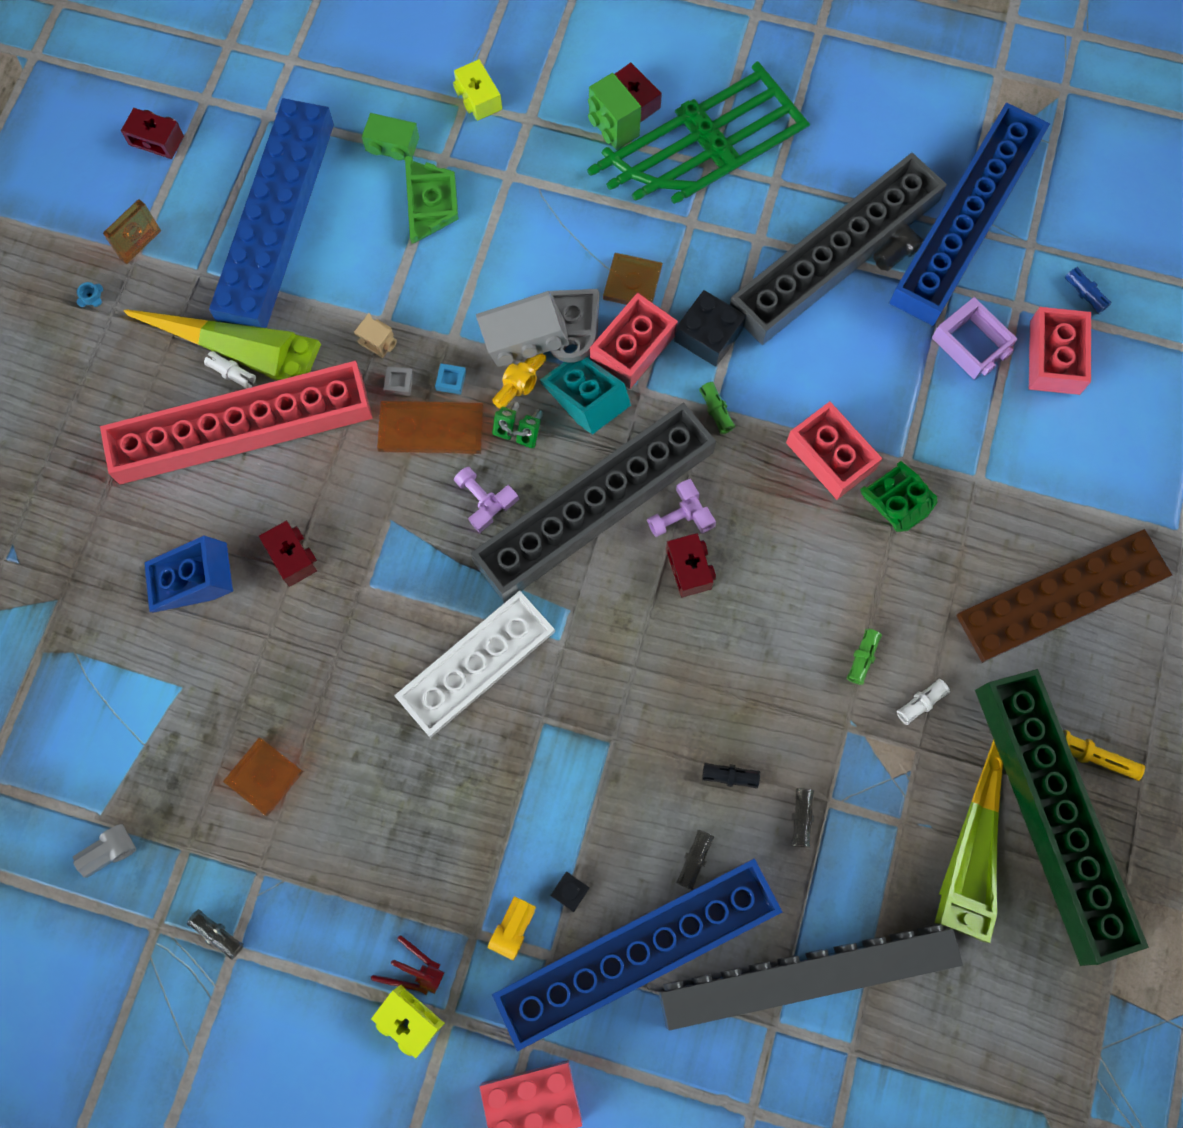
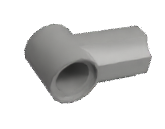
(112, 847)

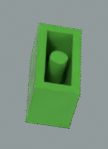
(390, 136)

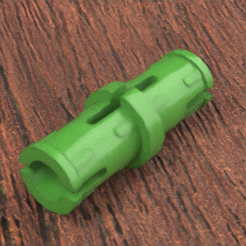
(717, 407)
(864, 656)

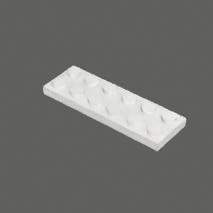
(474, 664)

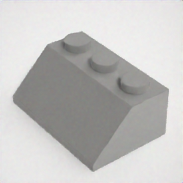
(523, 329)

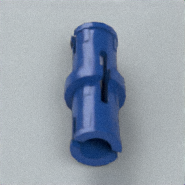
(1088, 290)

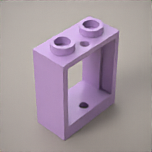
(988, 324)

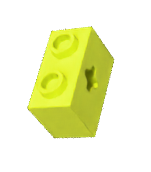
(477, 89)
(422, 1022)

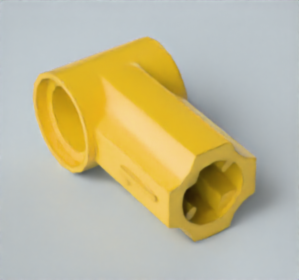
(509, 934)

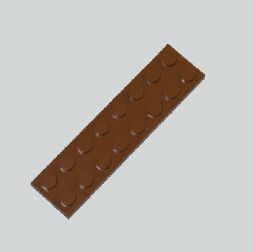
(1063, 595)

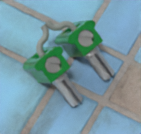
(527, 429)

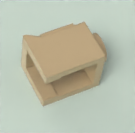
(375, 336)

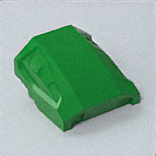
(901, 497)

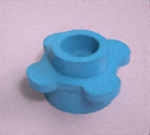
(87, 289)

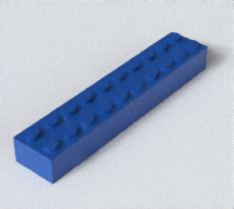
(969, 214)
(272, 215)
(635, 954)

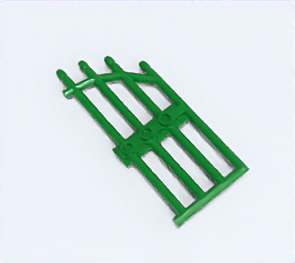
(710, 138)

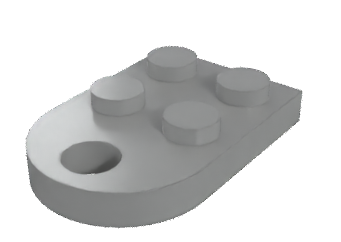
(581, 315)

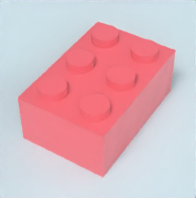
(633, 340)
(1060, 350)
(833, 450)
(533, 1099)

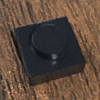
(570, 891)

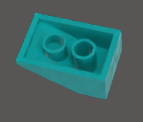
(587, 393)

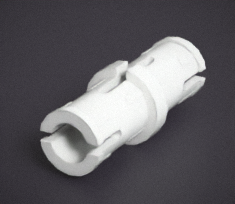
(230, 370)
(923, 701)

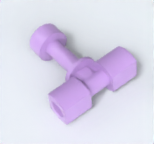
(489, 503)
(689, 508)

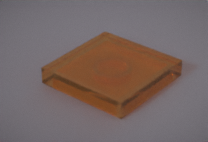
(132, 231)
(631, 276)
(263, 776)

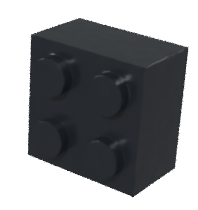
(709, 328)

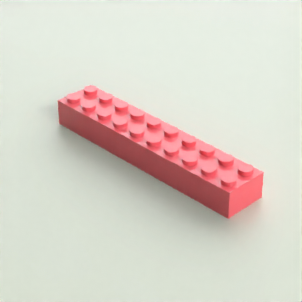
(235, 423)

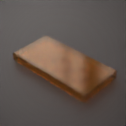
(430, 427)

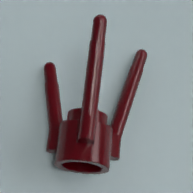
(428, 977)

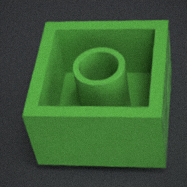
(614, 111)

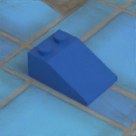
(188, 575)

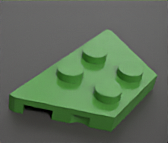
(430, 198)

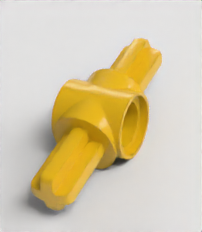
(518, 380)

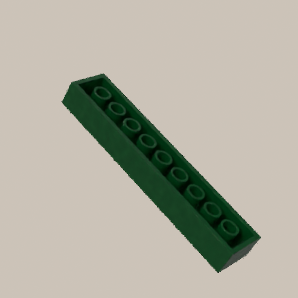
(1061, 819)

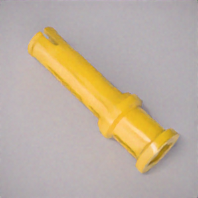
(1086, 749)

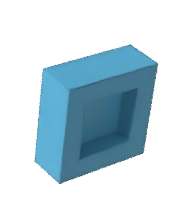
(450, 379)

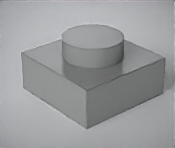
(398, 381)

